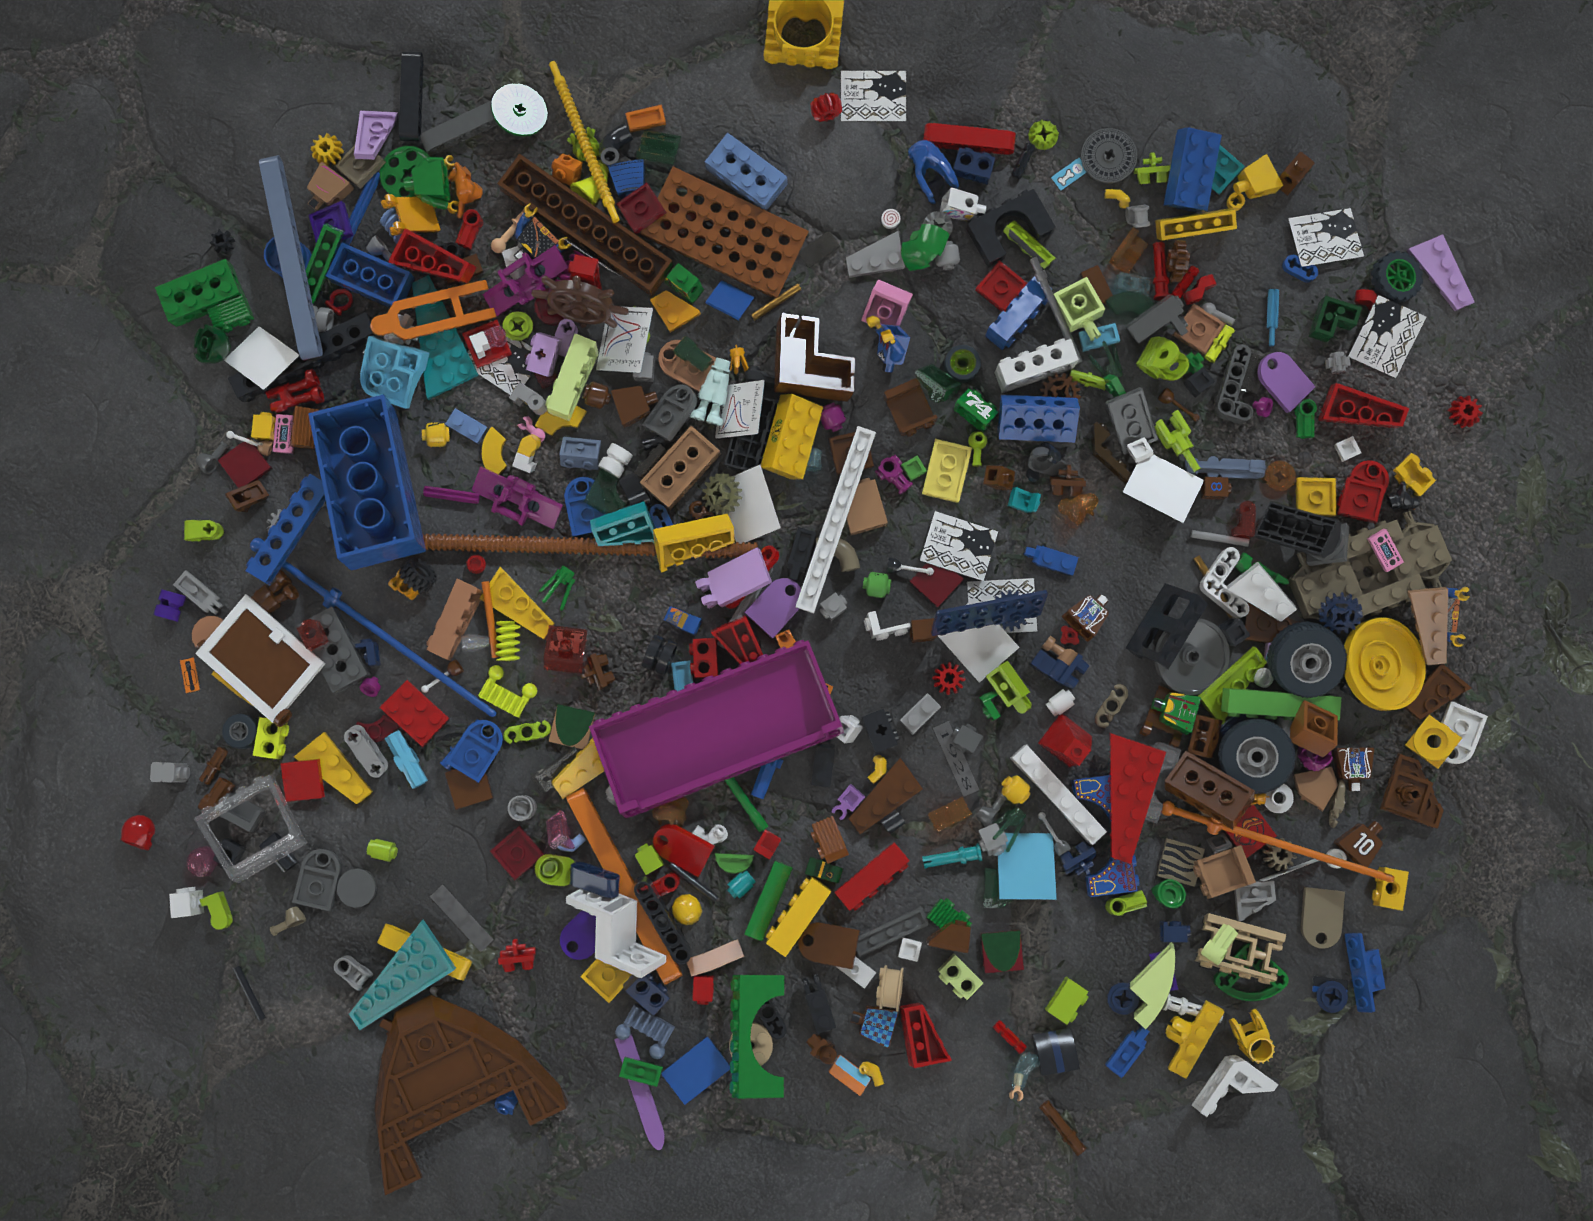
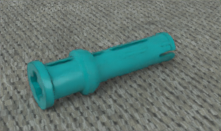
(961, 855)

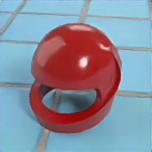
(138, 832)

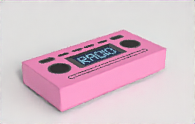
(283, 434)
(1385, 550)

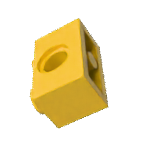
(1396, 897)

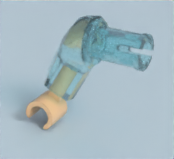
(1023, 1068)

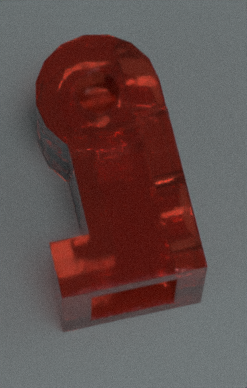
(1246, 520)

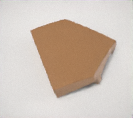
(1316, 786)

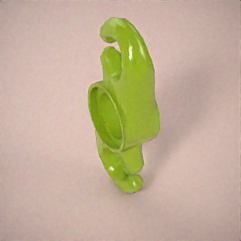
(536, 734)

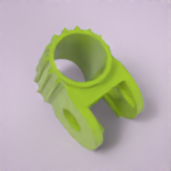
(1158, 358)

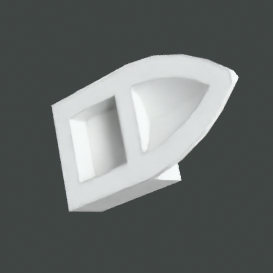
(509, 259)

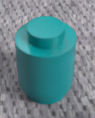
(741, 885)

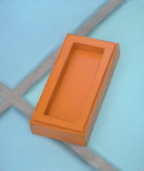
(645, 118)

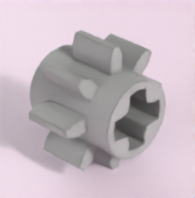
(1337, 362)

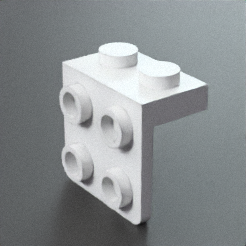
(871, 624)

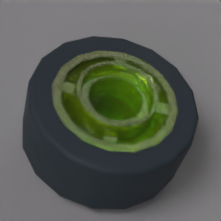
(964, 353)

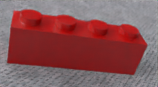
(871, 876)

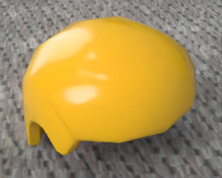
(686, 909)

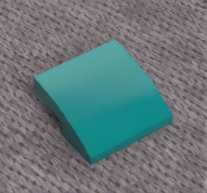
(1226, 170)

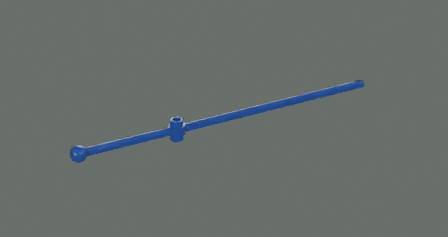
(332, 599)

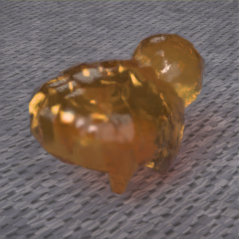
(1078, 507)
(672, 812)

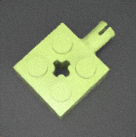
(1078, 317)

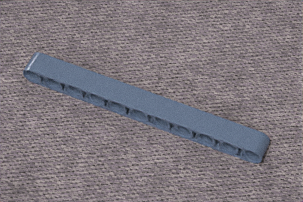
(290, 257)

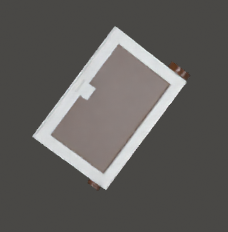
(260, 659)

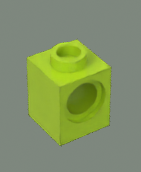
(648, 858)

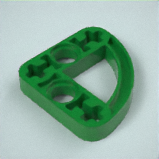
(1263, 994)

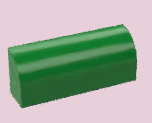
(768, 900)

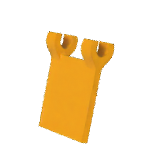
(412, 215)

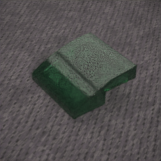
(659, 147)

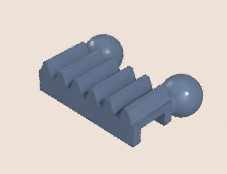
(649, 1025)

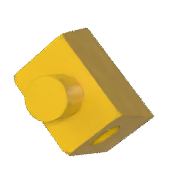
(1258, 179)

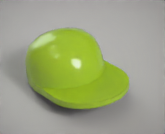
(554, 869)

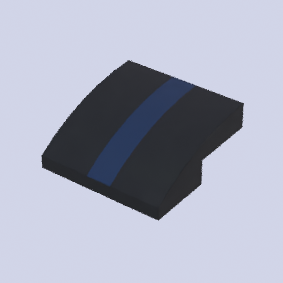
(1055, 1051)

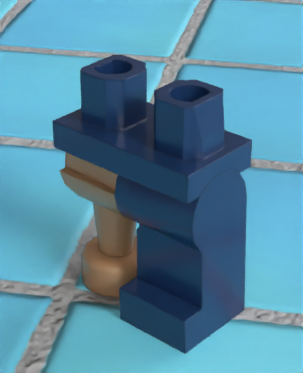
(1061, 668)

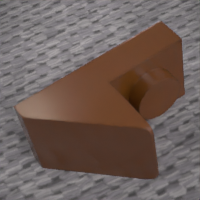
(247, 495)

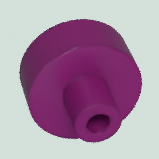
(1263, 407)
(370, 687)

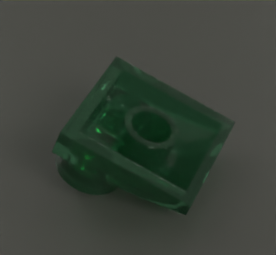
(938, 383)

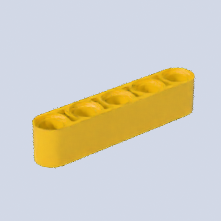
(394, 938)

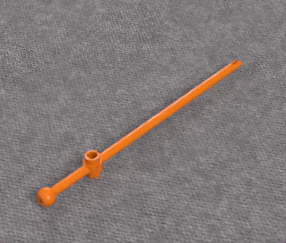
(1215, 826)

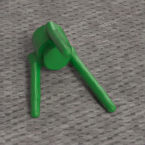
(562, 576)

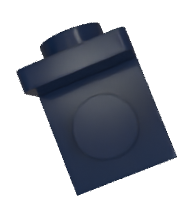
(371, 654)

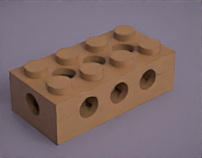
(676, 456)

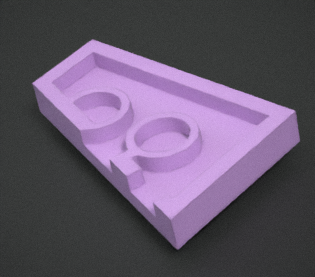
(372, 132)

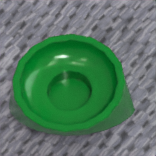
(1169, 893)

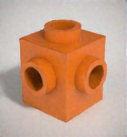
(566, 169)

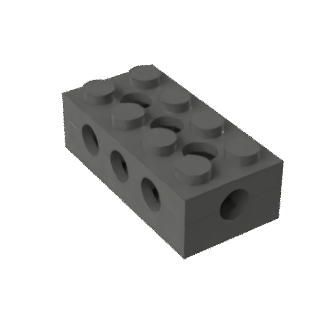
(347, 653)

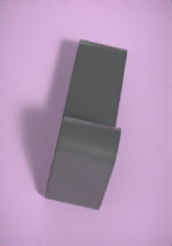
(1235, 383)

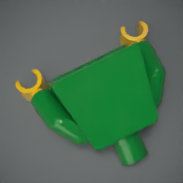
(432, 183)

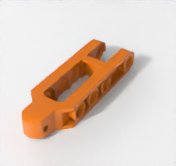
(390, 323)

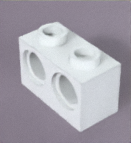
(186, 902)

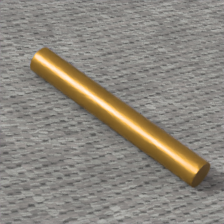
(775, 302)

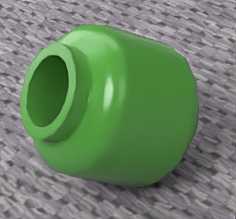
(877, 584)

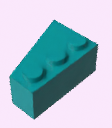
(624, 526)

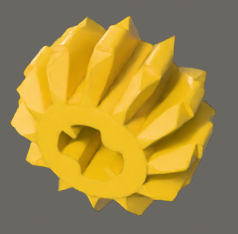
(331, 154)

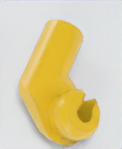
(1119, 195)
(873, 1071)

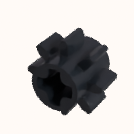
(220, 236)

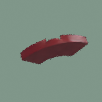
(380, 729)

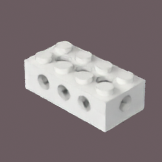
(1064, 360)

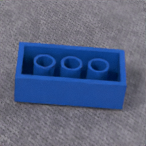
(1192, 170)
(369, 276)

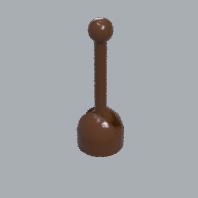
(1167, 397)

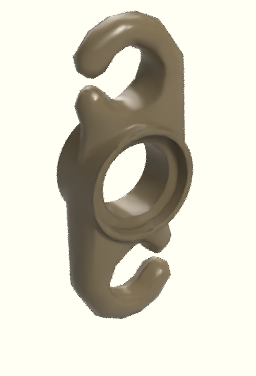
(1103, 709)
(1337, 804)

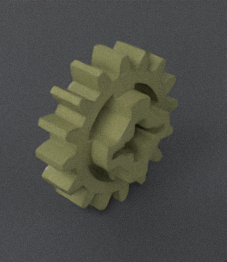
(720, 492)

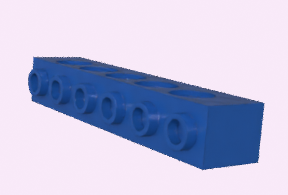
(289, 540)

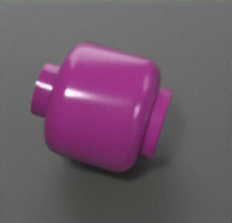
(832, 417)

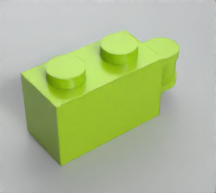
(1010, 687)

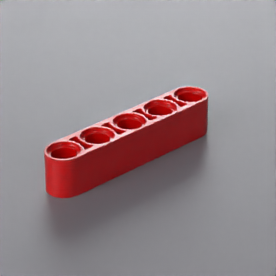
(976, 138)

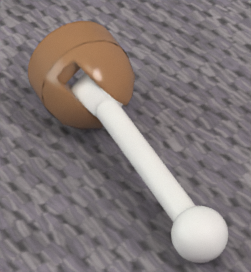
(264, 447)

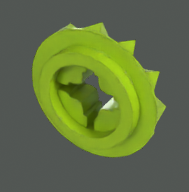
(1038, 140)
(519, 318)

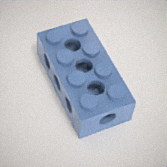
(746, 160)

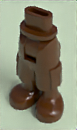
(266, 596)

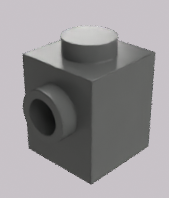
(966, 738)

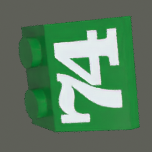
(975, 409)

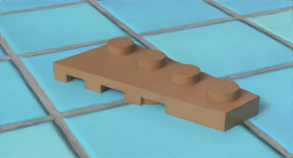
(1431, 619)

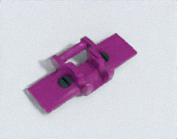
(512, 291)
(519, 492)

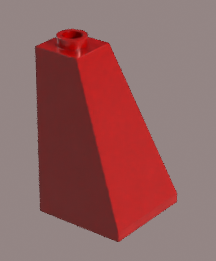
(1067, 741)

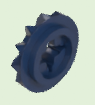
(1339, 991)
(1127, 1006)

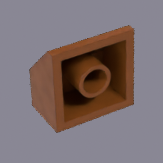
(1314, 729)

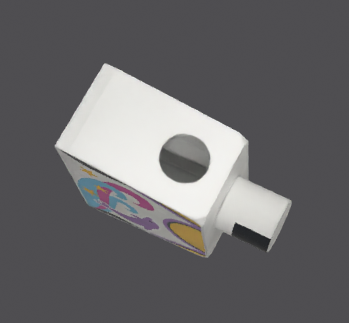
(961, 205)

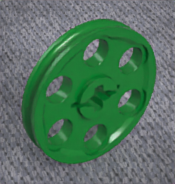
(399, 172)

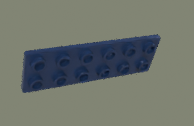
(988, 613)

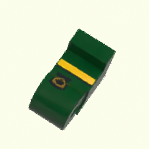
(823, 870)

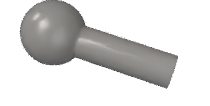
(1211, 309)

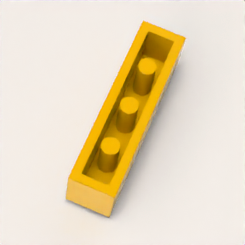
(1196, 224)

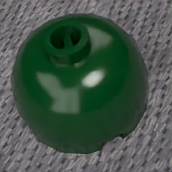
(211, 345)

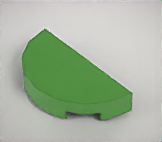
(733, 862)

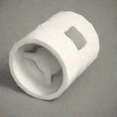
(615, 460)

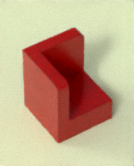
(767, 844)

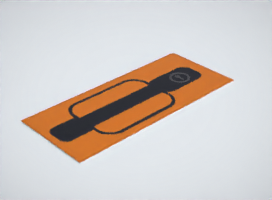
(189, 675)

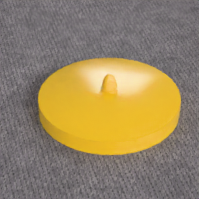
(1384, 664)

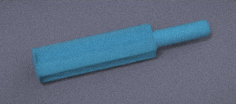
(1272, 314)

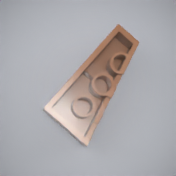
(454, 619)

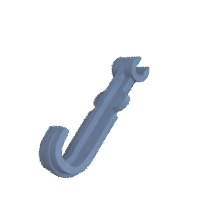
(1230, 468)

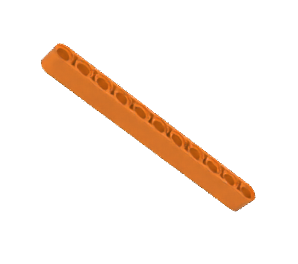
(611, 860)

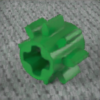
(1194, 362)

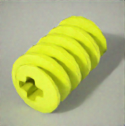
(507, 641)

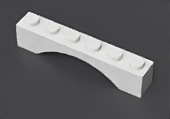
(1061, 797)

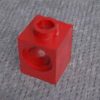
(703, 989)

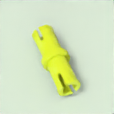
(1219, 343)

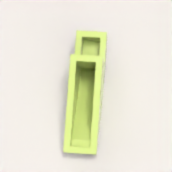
(1154, 985)

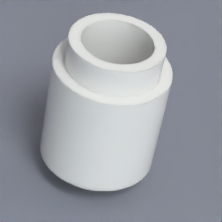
(1060, 702)

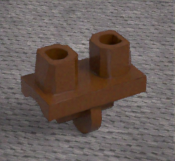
(1058, 483)
(595, 663)
(822, 1049)

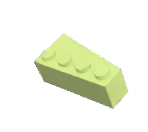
(572, 377)

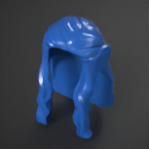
(926, 156)

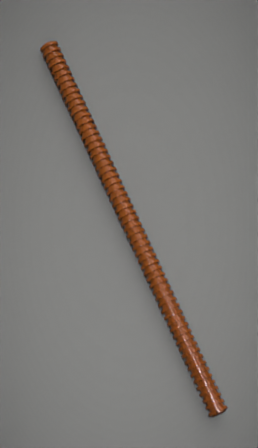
(559, 545)

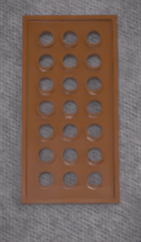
(720, 220)

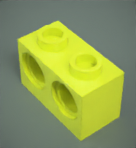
(265, 737)

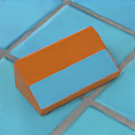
(849, 1075)

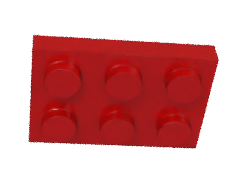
(414, 713)

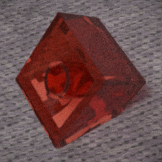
(565, 649)

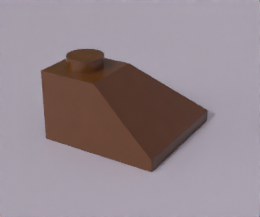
(952, 937)

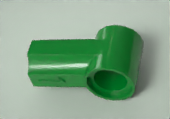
(1305, 421)

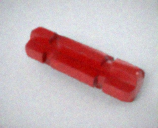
(1185, 282)
(1009, 1036)

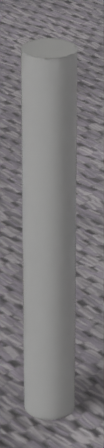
(1219, 538)

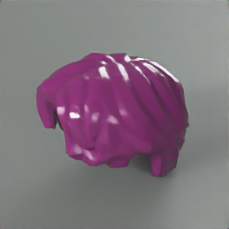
(1313, 761)

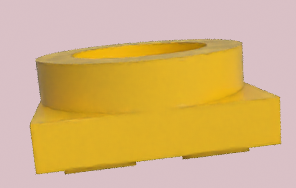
(1419, 745)

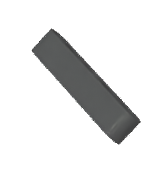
(458, 129)

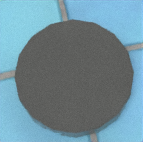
(356, 888)

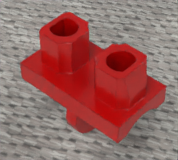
(517, 953)

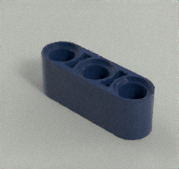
(595, 879)

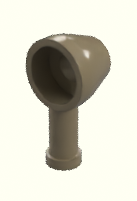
(293, 918)

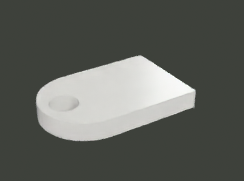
(1467, 725)

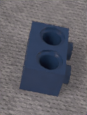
(972, 170)
(643, 994)

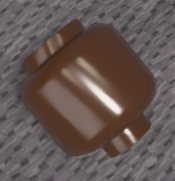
(596, 395)

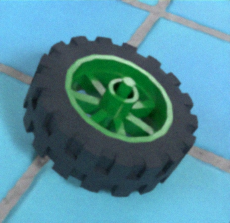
(1409, 274)

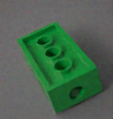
(191, 285)

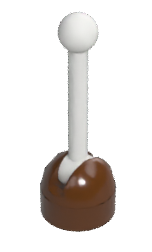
(454, 668)

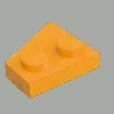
(673, 310)

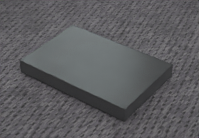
(1131, 418)

